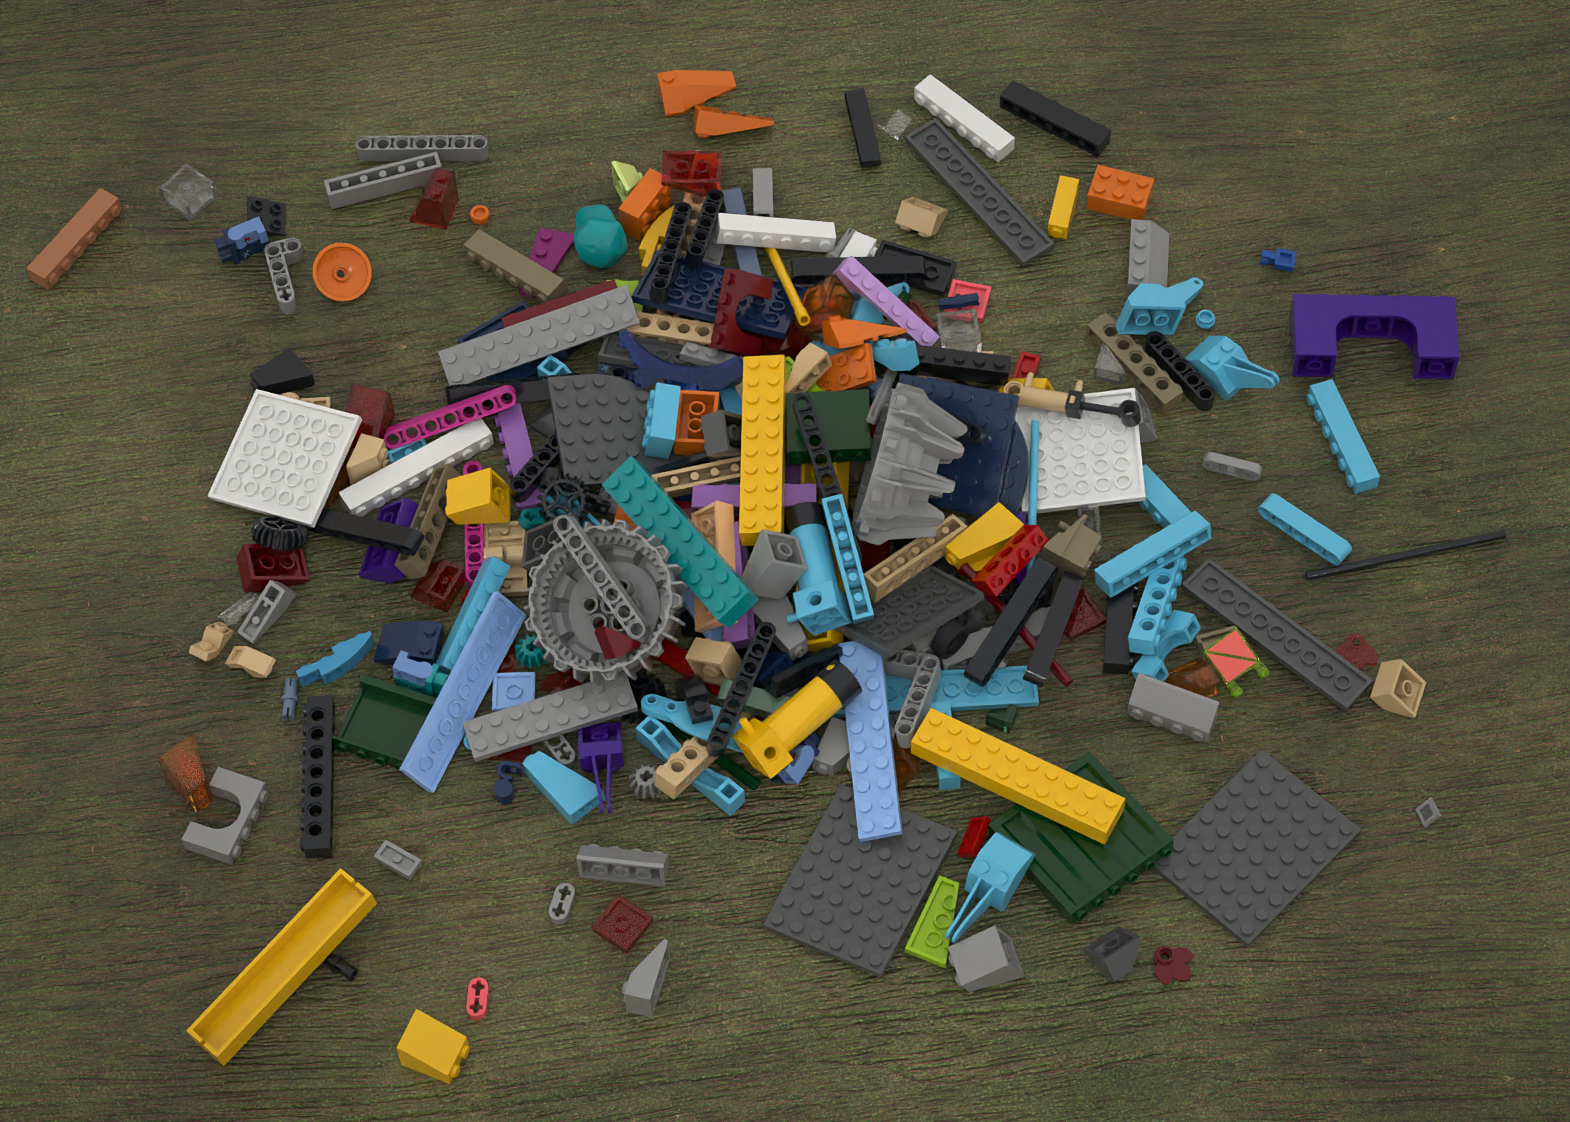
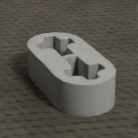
(557, 902)

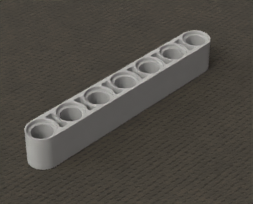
(406, 147)
(592, 571)

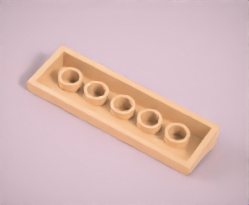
(717, 525)

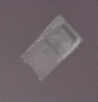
(1108, 368)
(1093, 519)

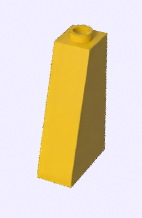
(983, 537)

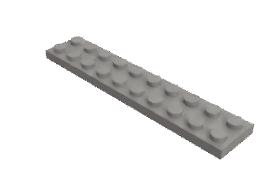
(539, 337)

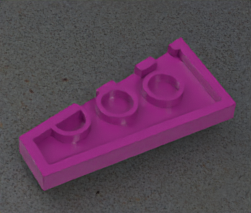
(549, 250)

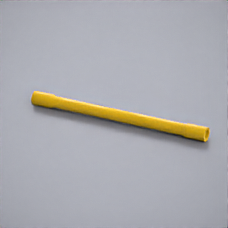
(799, 310)

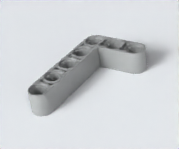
(926, 675)

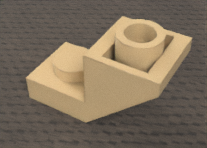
(213, 641)
(251, 660)

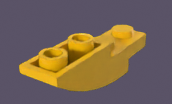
(654, 238)

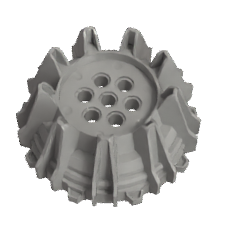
(903, 467)
(564, 592)

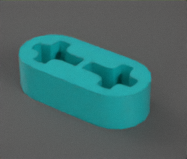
(532, 514)

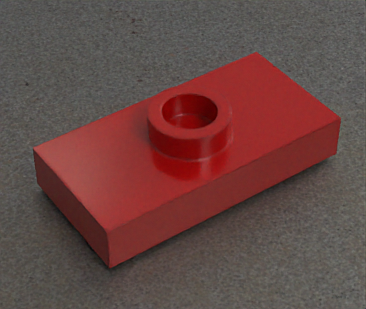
(974, 837)

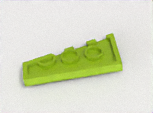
(928, 936)

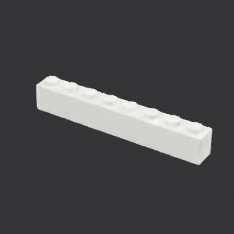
(415, 468)

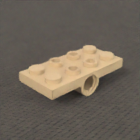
(507, 543)

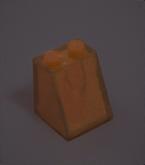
(824, 300)
(186, 773)

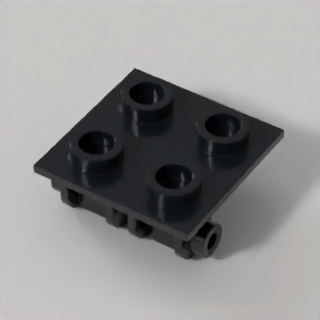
(270, 213)

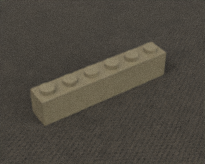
(514, 267)

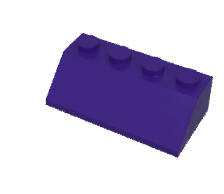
(378, 562)

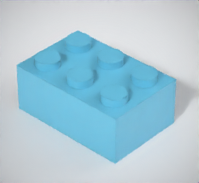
(661, 420)

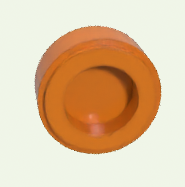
(479, 214)

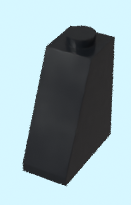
(282, 374)

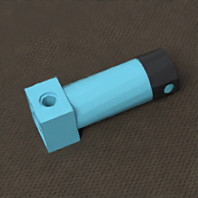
(819, 600)

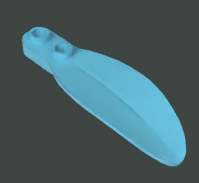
(680, 717)

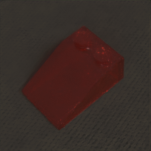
(692, 171)

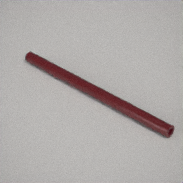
(1025, 634)

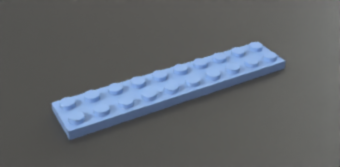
(463, 692)
(871, 746)

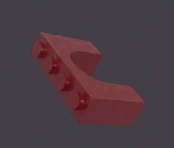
(726, 333)

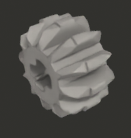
(638, 781)

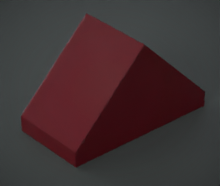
(614, 643)

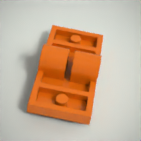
(849, 370)

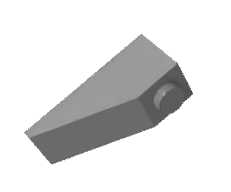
(266, 611)

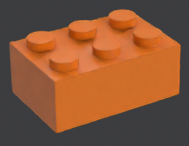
(1120, 193)
(644, 205)
(692, 405)

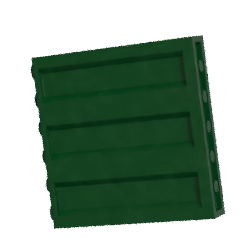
(1078, 870)

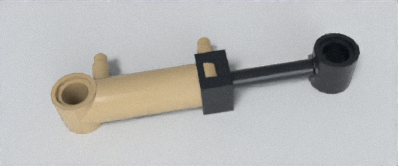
(1069, 403)

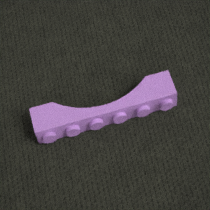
(866, 285)

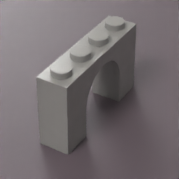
(226, 842)

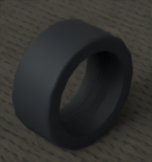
(949, 638)

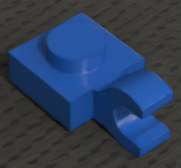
(1281, 259)

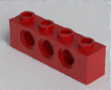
(1010, 560)

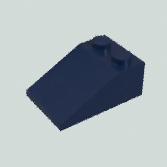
(419, 638)

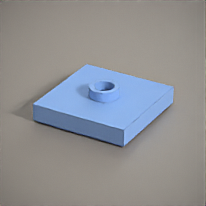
(512, 689)

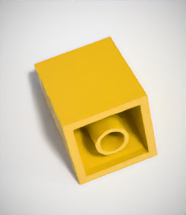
(478, 498)
(432, 1048)

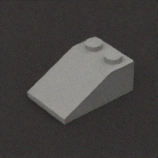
(646, 981)

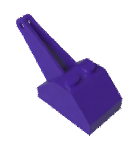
(601, 748)

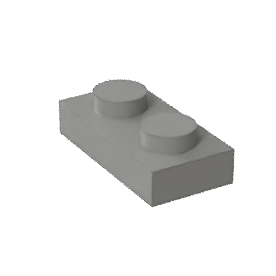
(397, 859)

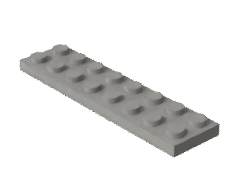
(549, 717)

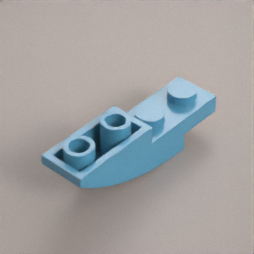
(344, 658)

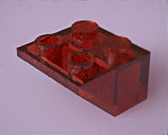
(440, 585)

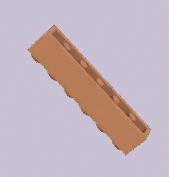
(74, 239)

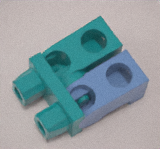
(418, 675)

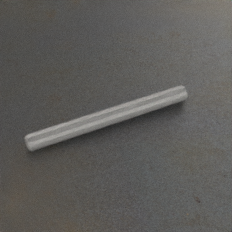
(880, 397)

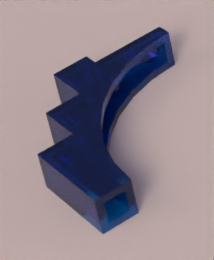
(654, 369)

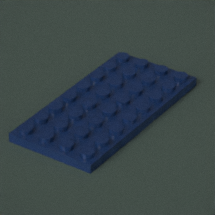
(697, 294)

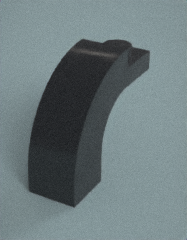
(694, 693)

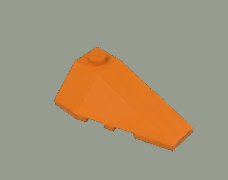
(688, 88)
(715, 122)
(846, 332)

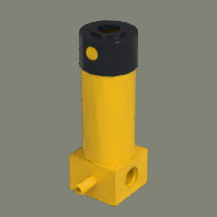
(770, 741)

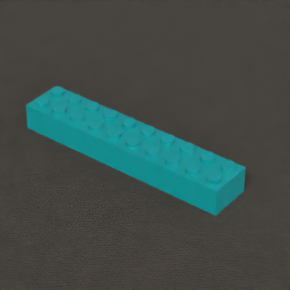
(702, 565)

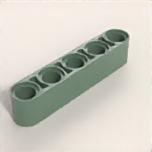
(759, 702)

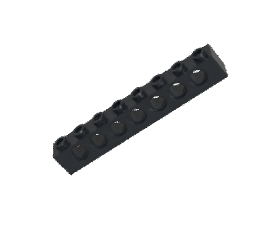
(322, 844)

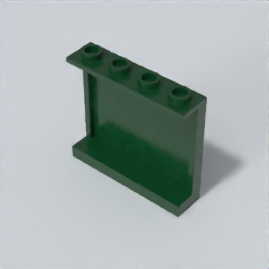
(842, 422)
(383, 722)

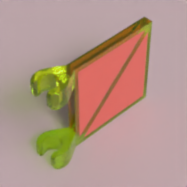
(1232, 658)

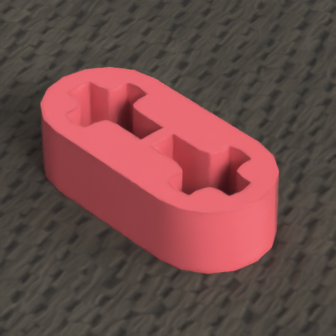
(472, 998)

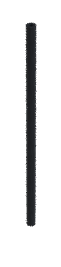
(1405, 555)

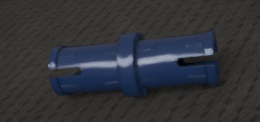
(958, 301)

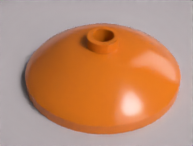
(351, 262)

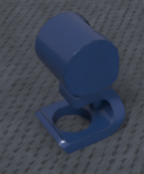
(503, 786)

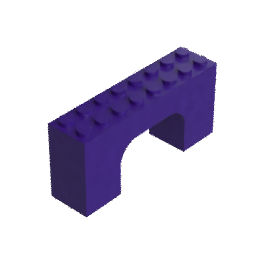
(1420, 322)

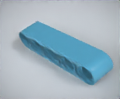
(1304, 529)

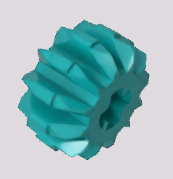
(528, 653)

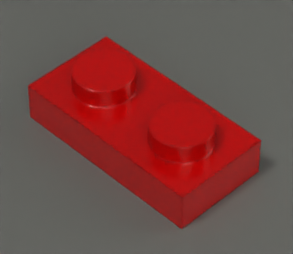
(1026, 363)

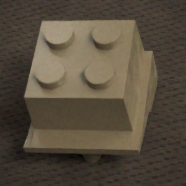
(1072, 549)

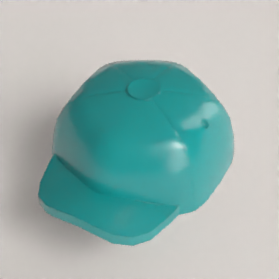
(599, 237)

